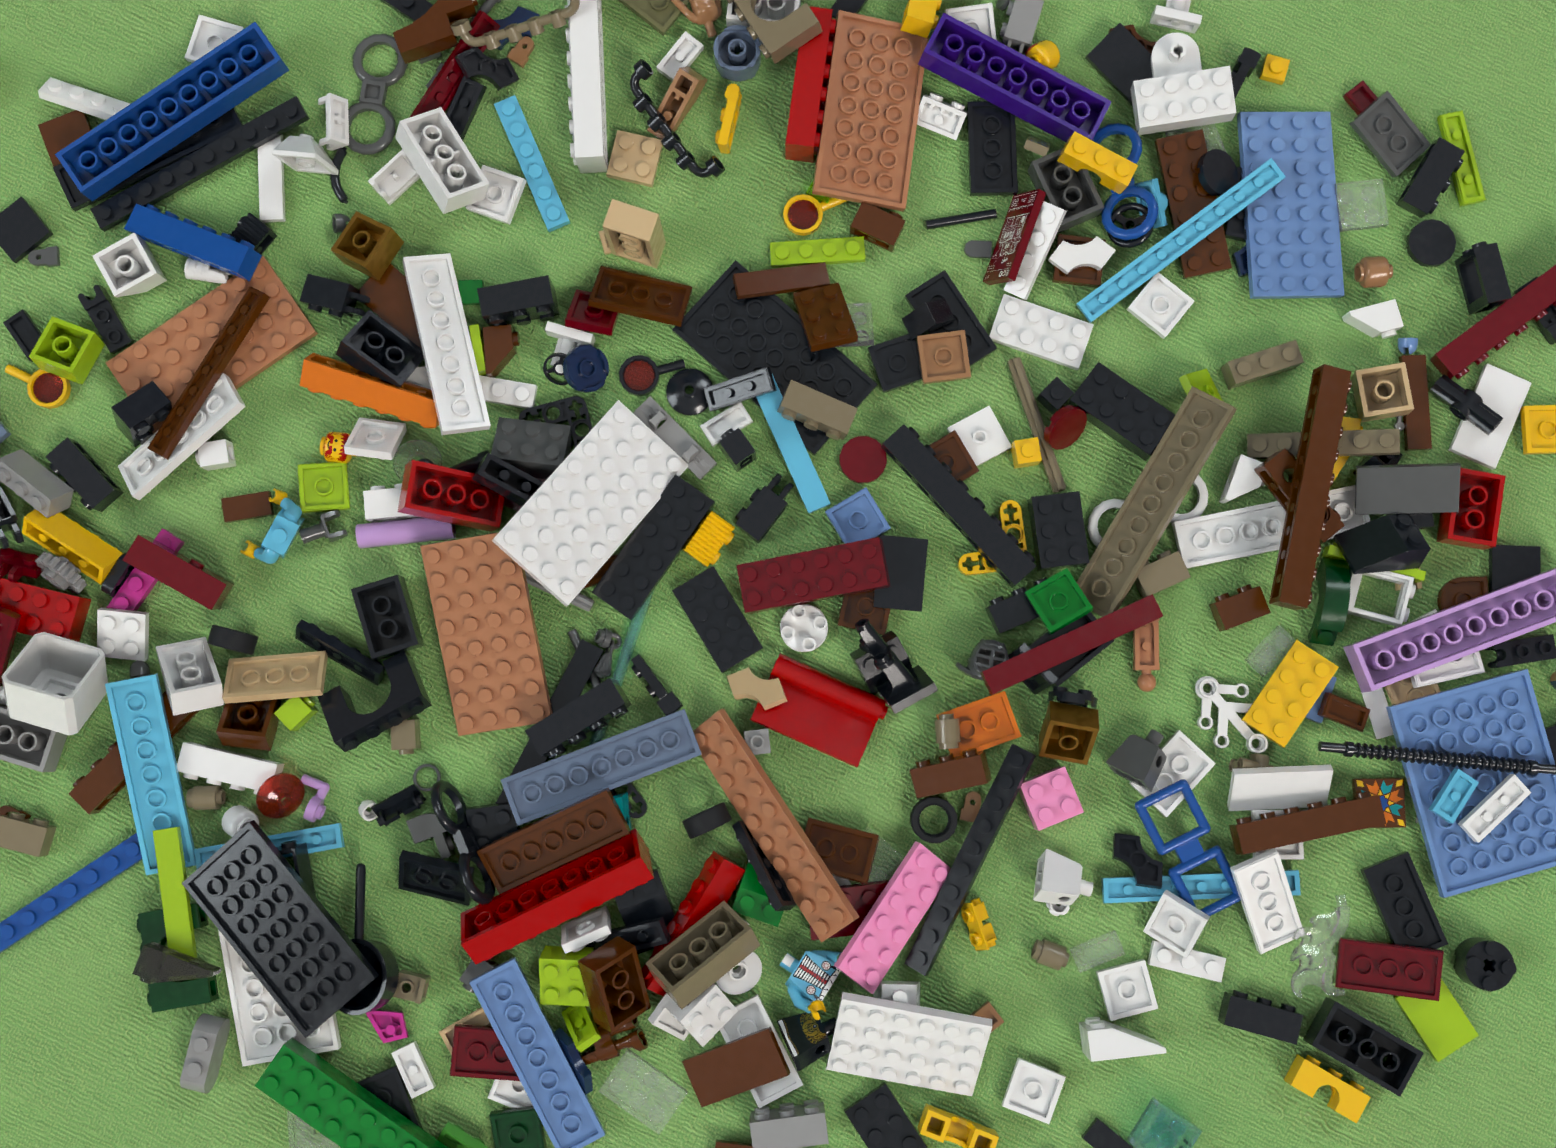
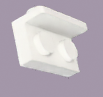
(941, 116)

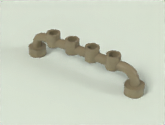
(513, 31)

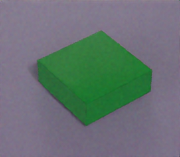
(469, 292)

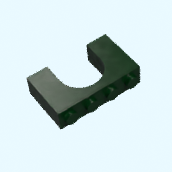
(179, 993)

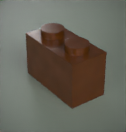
(877, 226)
(1239, 608)

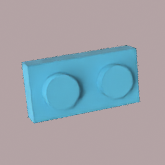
(1453, 795)

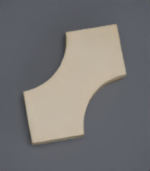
(747, 685)

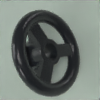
(1126, 222)

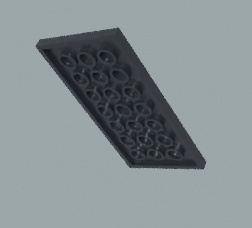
(764, 333)
(280, 928)

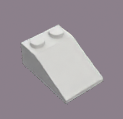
(190, 676)
(1110, 1041)

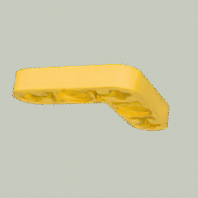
(1002, 518)

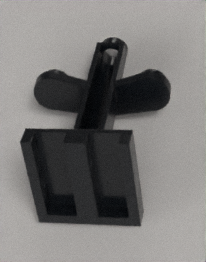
(903, 685)

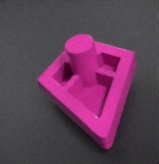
(388, 1024)

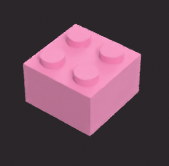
(1050, 798)

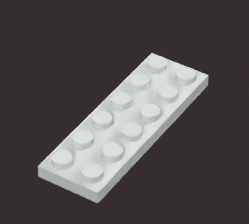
(147, 469)

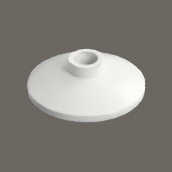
(742, 978)

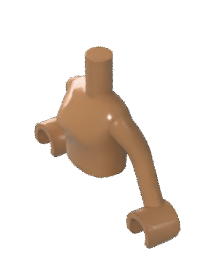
(703, 13)

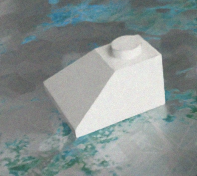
(304, 155)

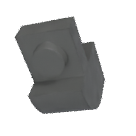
(428, 826)

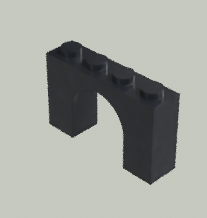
(405, 700)

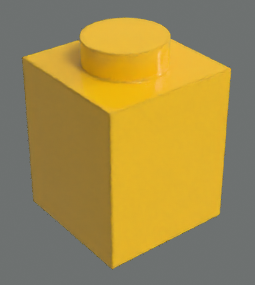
(1026, 452)

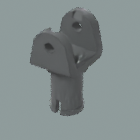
(320, 530)

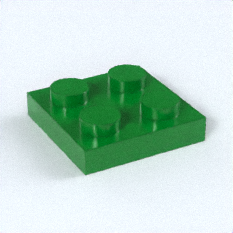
(1058, 601)

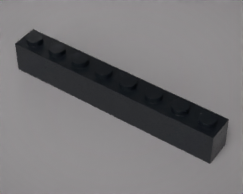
(958, 505)

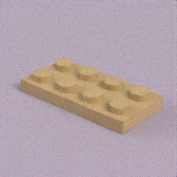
(275, 677)

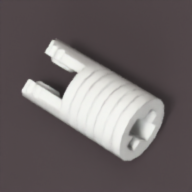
(200, 271)

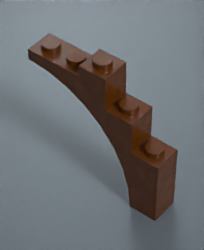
(432, 30)

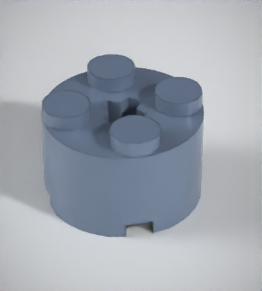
(733, 66)

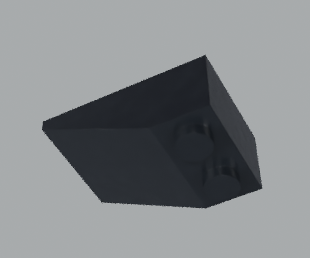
(380, 350)
(1383, 545)
(646, 903)

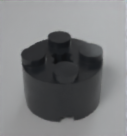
(1486, 975)

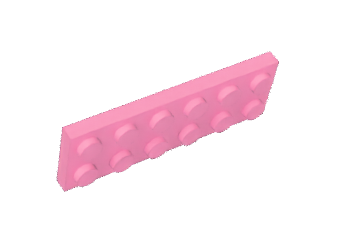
(893, 918)

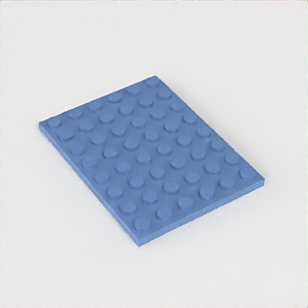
(1488, 720)

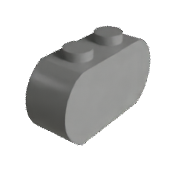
(205, 1053)

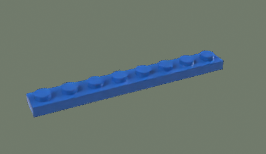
(69, 892)

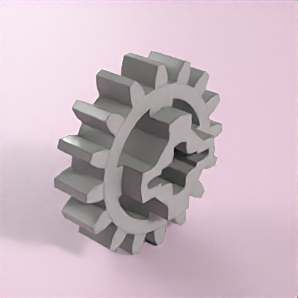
(61, 572)

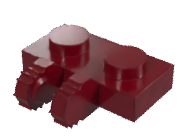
(18, 564)

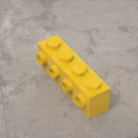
(72, 541)

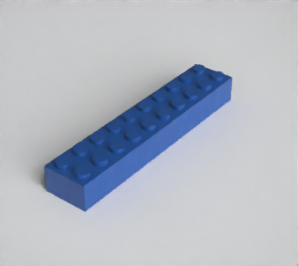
(172, 112)

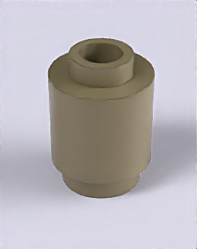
(947, 731)
(205, 797)
(1050, 954)

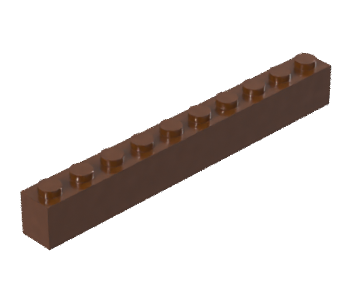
(1310, 488)

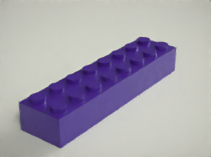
(1012, 80)

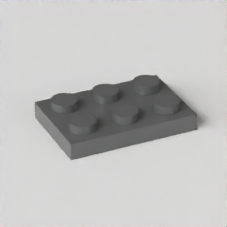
(1390, 134)

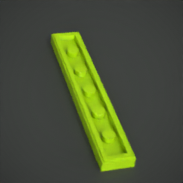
(173, 893)

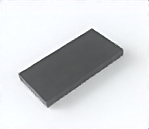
(1407, 488)

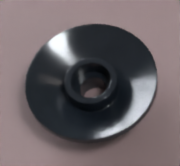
(688, 403)

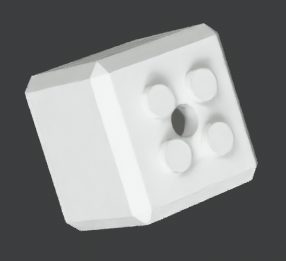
(55, 683)

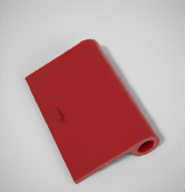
(822, 711)

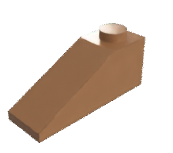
(680, 98)

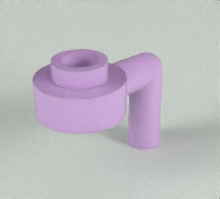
(315, 808)

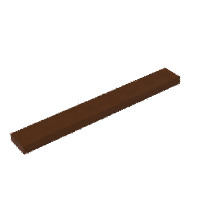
(208, 372)

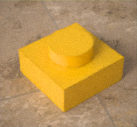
(1274, 69)

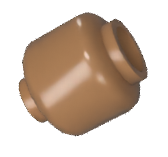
(1373, 271)

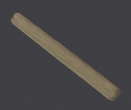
(1036, 424)

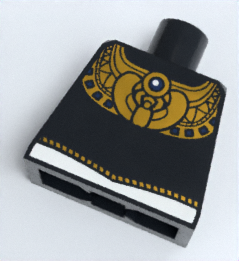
(806, 1038)

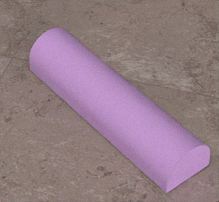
(403, 532)

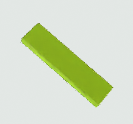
(1467, 178)

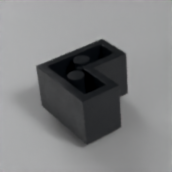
(140, 411)

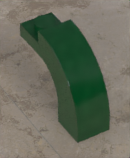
(1333, 601)

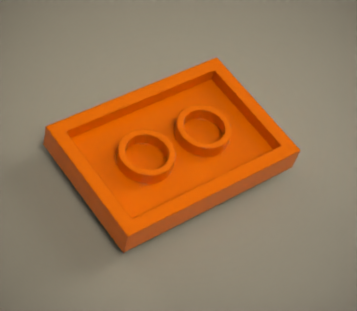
(984, 723)

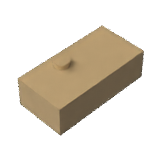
(638, 230)

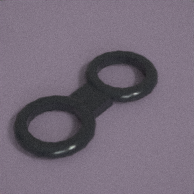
(464, 841)

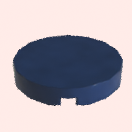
(585, 368)

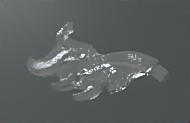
(1316, 952)

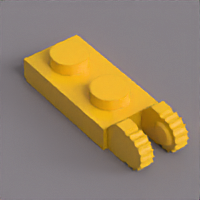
(729, 118)

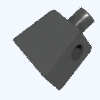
(1139, 759)

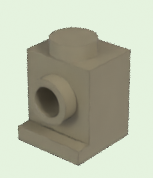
(419, 986)

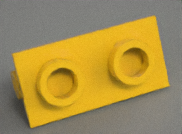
(981, 935)

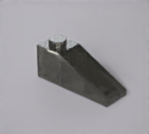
(165, 964)

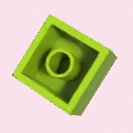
(67, 350)
(561, 977)

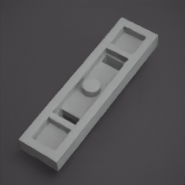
(698, 460)

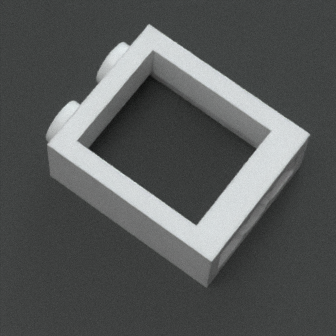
(1401, 611)

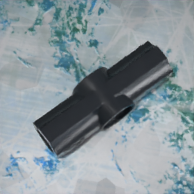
(1466, 404)

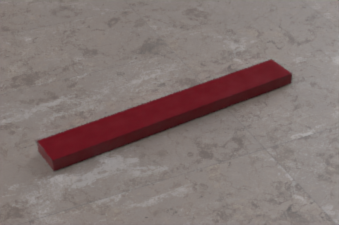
(1071, 644)

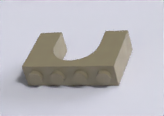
(780, 36)

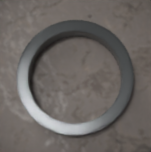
(416, 772)

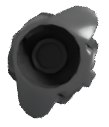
(984, 656)

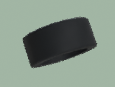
(232, 639)
(707, 820)
(915, 821)

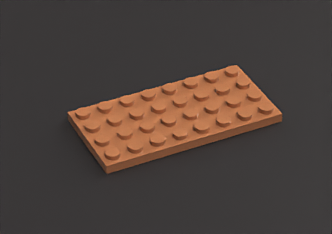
(870, 112)
(180, 344)
(486, 635)

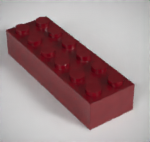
(813, 575)

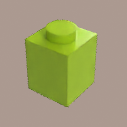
(296, 712)

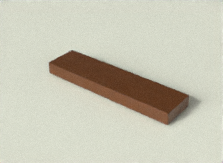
(780, 280)
(1417, 423)

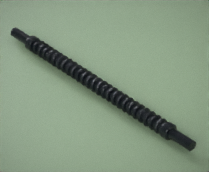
(1349, 749)

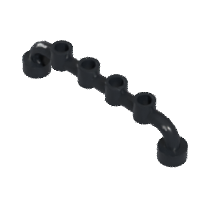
(658, 122)

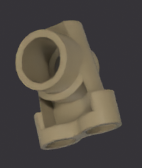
(1254, 761)

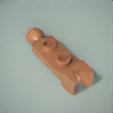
(1146, 654)

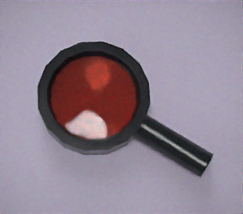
(641, 375)

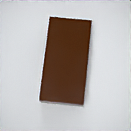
(247, 507)
(1344, 712)

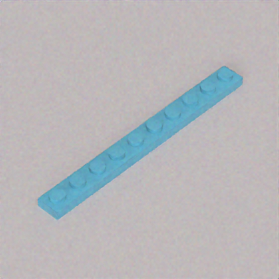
(1181, 240)

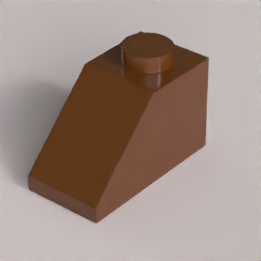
(499, 347)

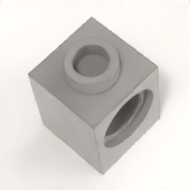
(758, 741)

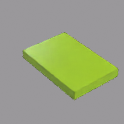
(1438, 1023)

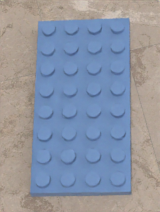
(1295, 224)

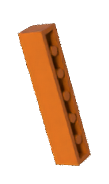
(344, 382)

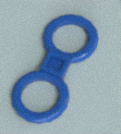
(1131, 190)

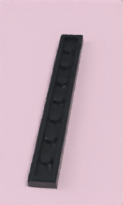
(568, 689)

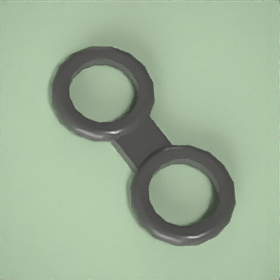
(374, 93)

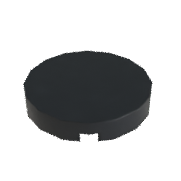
(1217, 172)
(1431, 243)

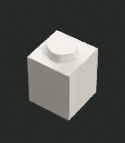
(216, 455)

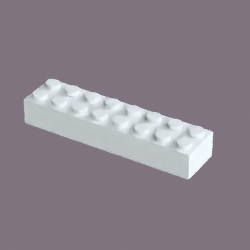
(587, 87)

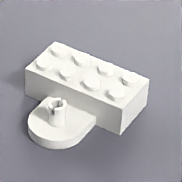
(1180, 90)

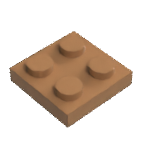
(943, 357)

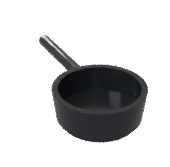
(377, 954)

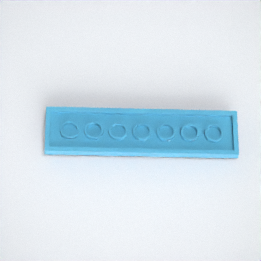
(149, 764)

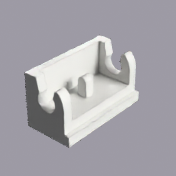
(336, 122)
(394, 178)

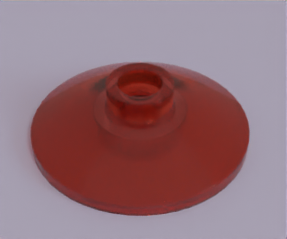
(274, 790)

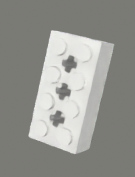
(442, 160)

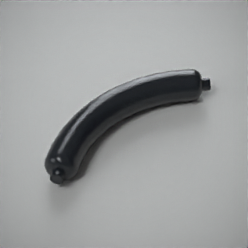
(335, 179)

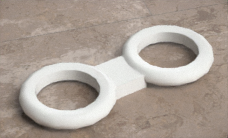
(1093, 519)

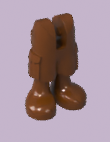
(609, 1047)

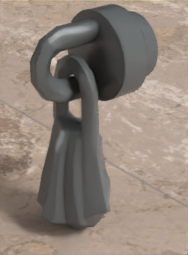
(604, 639)

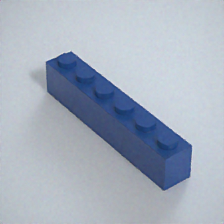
(194, 242)

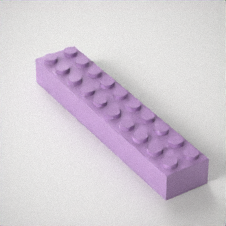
(1454, 632)

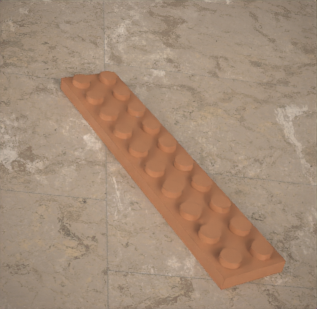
(773, 826)

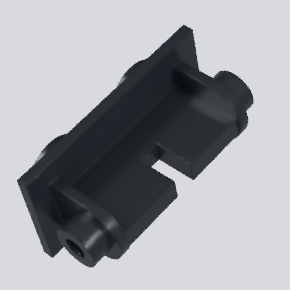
(401, 802)

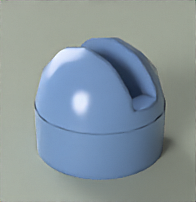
(1410, 343)

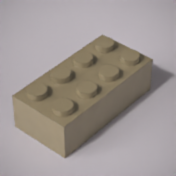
(703, 954)

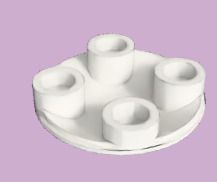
(803, 628)

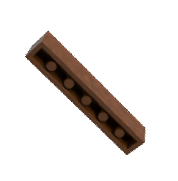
(107, 774)
(1307, 824)

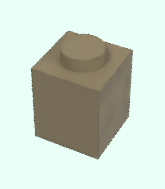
(406, 736)

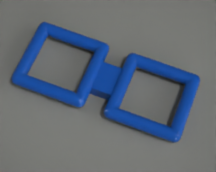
(1187, 845)

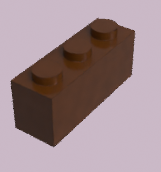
(950, 773)

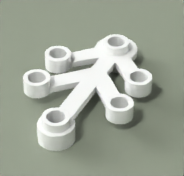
(1226, 712)

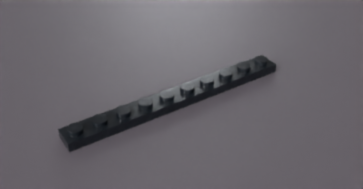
(201, 163)
(970, 859)

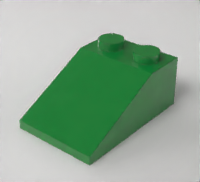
(753, 900)

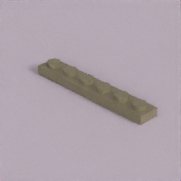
(1350, 444)

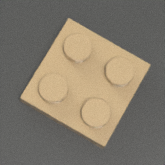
(634, 158)

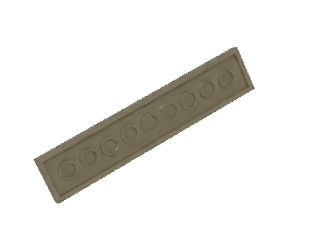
(1154, 500)

